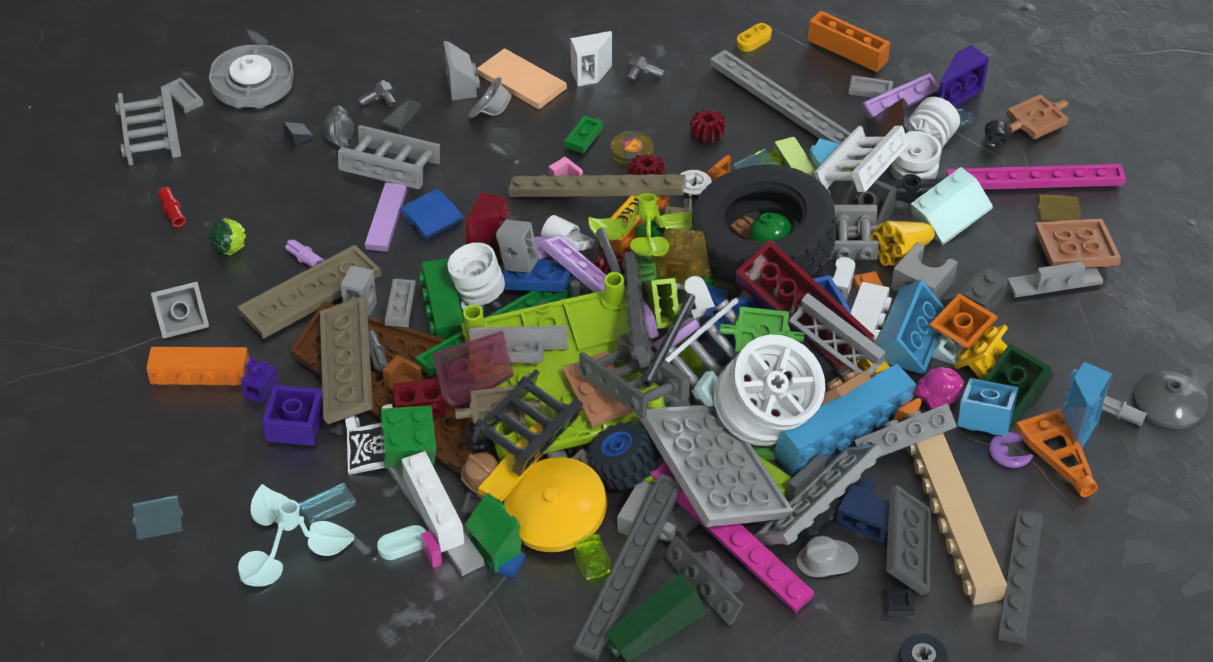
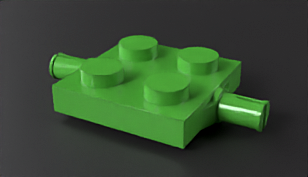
(757, 323)

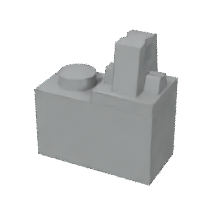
(632, 509)

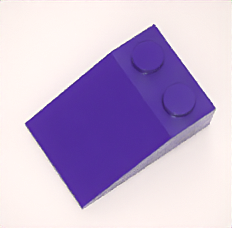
(964, 76)

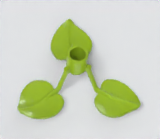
(647, 210)

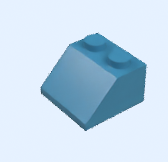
(987, 407)

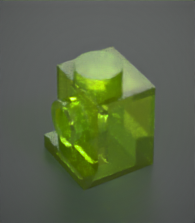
(592, 557)

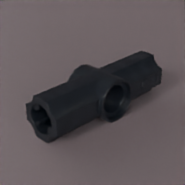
(912, 186)

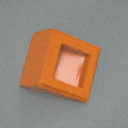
(720, 168)
(907, 409)

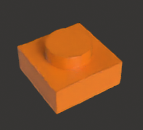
(870, 277)

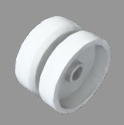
(919, 157)

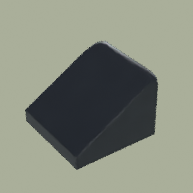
(297, 132)

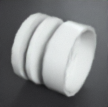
(935, 118)
(476, 273)

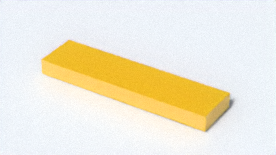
(502, 478)

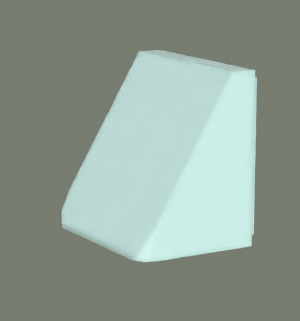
(946, 350)

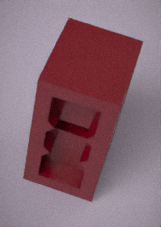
(420, 394)

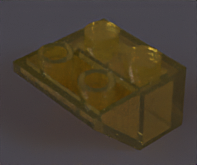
(685, 256)

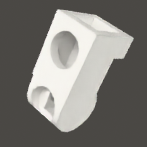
(844, 275)
(703, 300)

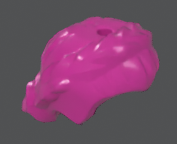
(939, 387)

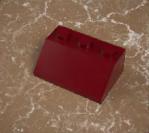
(485, 220)

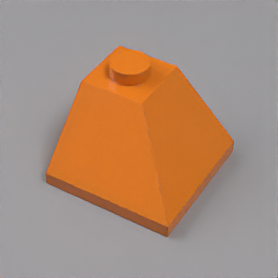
(963, 321)

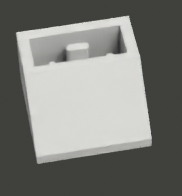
(591, 57)

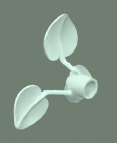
(269, 507)

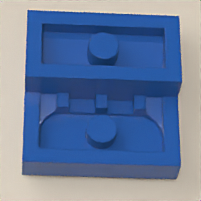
(431, 214)

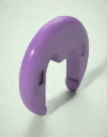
(999, 452)

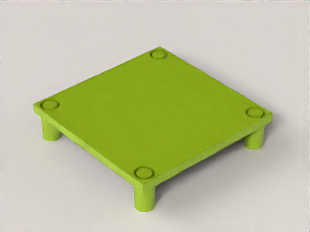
(593, 328)

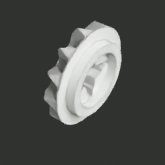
(701, 178)

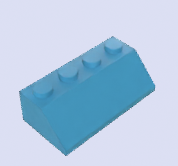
(907, 329)

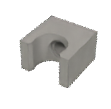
(911, 270)

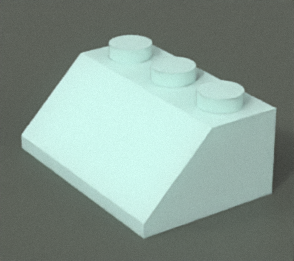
(951, 205)

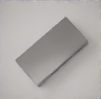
(869, 86)
(184, 95)

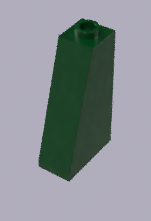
(656, 619)

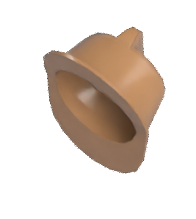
(477, 469)

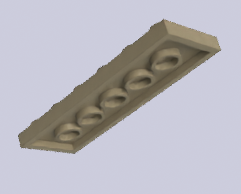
(303, 293)
(345, 360)

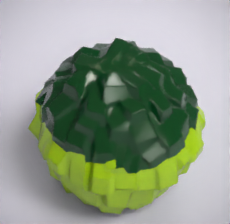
(227, 236)

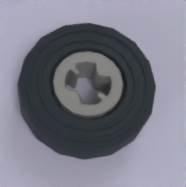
(922, 644)

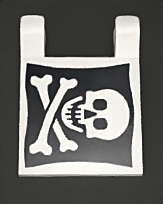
(364, 446)

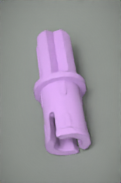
(303, 253)

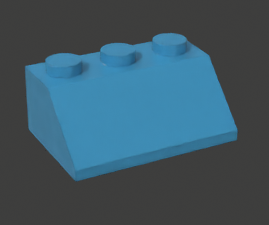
(1085, 400)

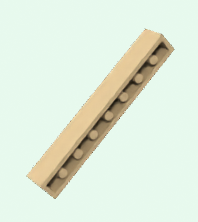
(958, 520)

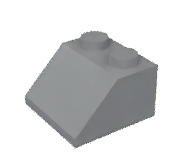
(460, 73)
(179, 310)

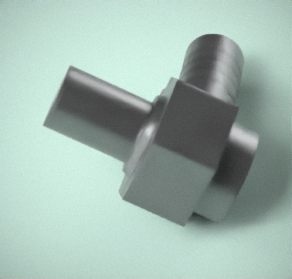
(639, 66)
(382, 91)

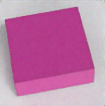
(431, 549)

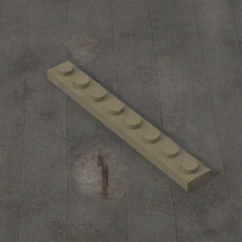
(597, 185)

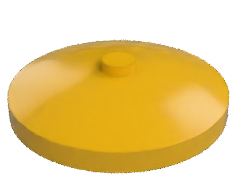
(557, 504)

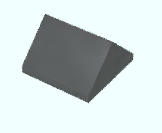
(877, 194)

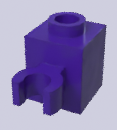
(259, 380)

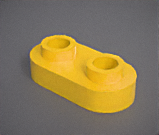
(754, 37)

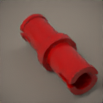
(171, 207)

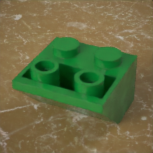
(494, 532)

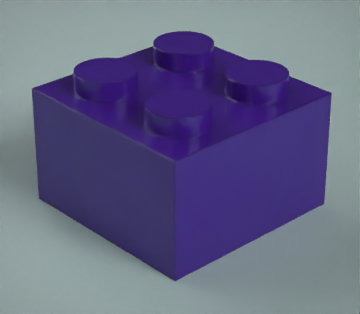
(293, 415)

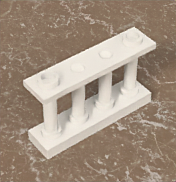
(865, 170)

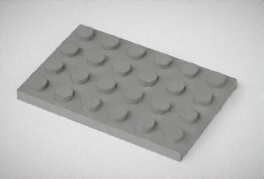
(715, 467)

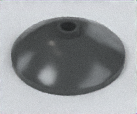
(1170, 399)

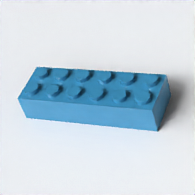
(845, 419)

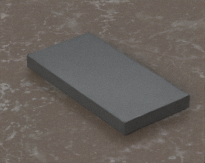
(909, 540)

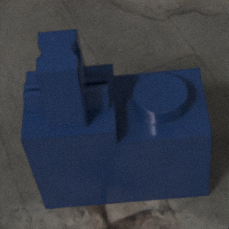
(864, 512)

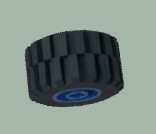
(622, 455)

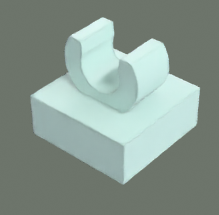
(705, 388)

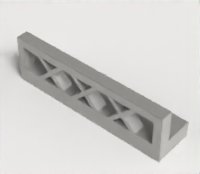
(841, 329)

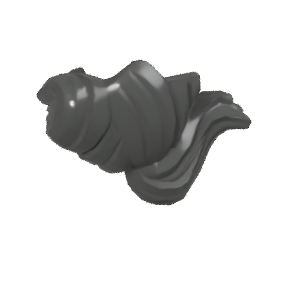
(338, 127)

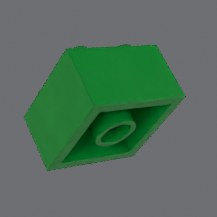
(407, 433)

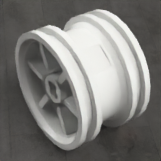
(782, 379)

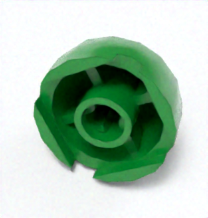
(769, 227)

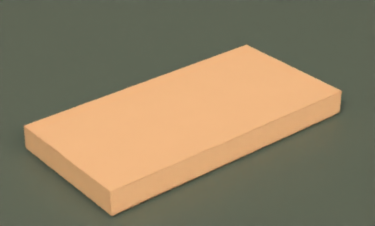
(522, 78)

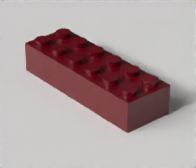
(781, 285)

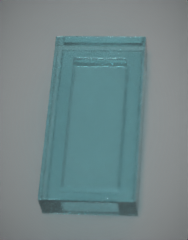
(327, 504)

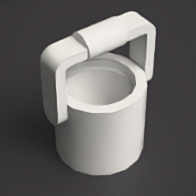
(568, 231)

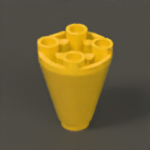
(898, 238)

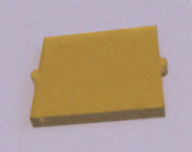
(1058, 208)

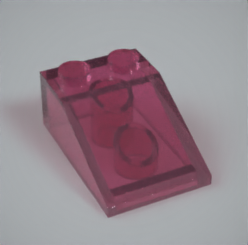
(472, 366)

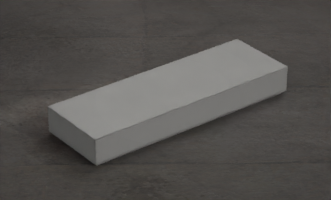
(400, 303)

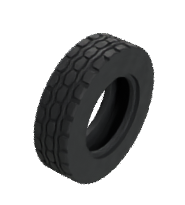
(765, 189)

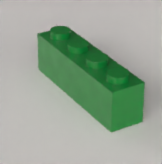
(442, 299)

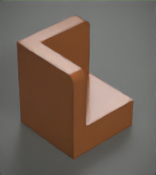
(400, 371)

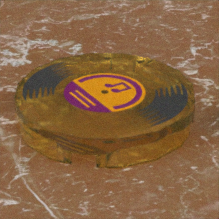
(629, 144)

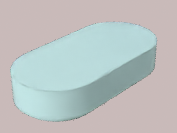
(401, 542)

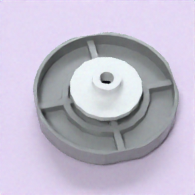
(251, 76)

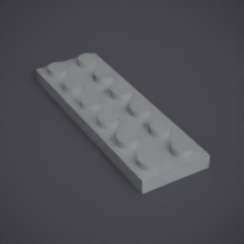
(819, 494)

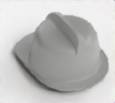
(493, 101)
(826, 557)

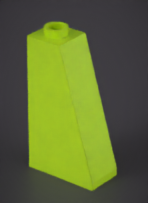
(662, 300)

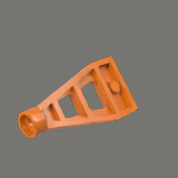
(1050, 425)

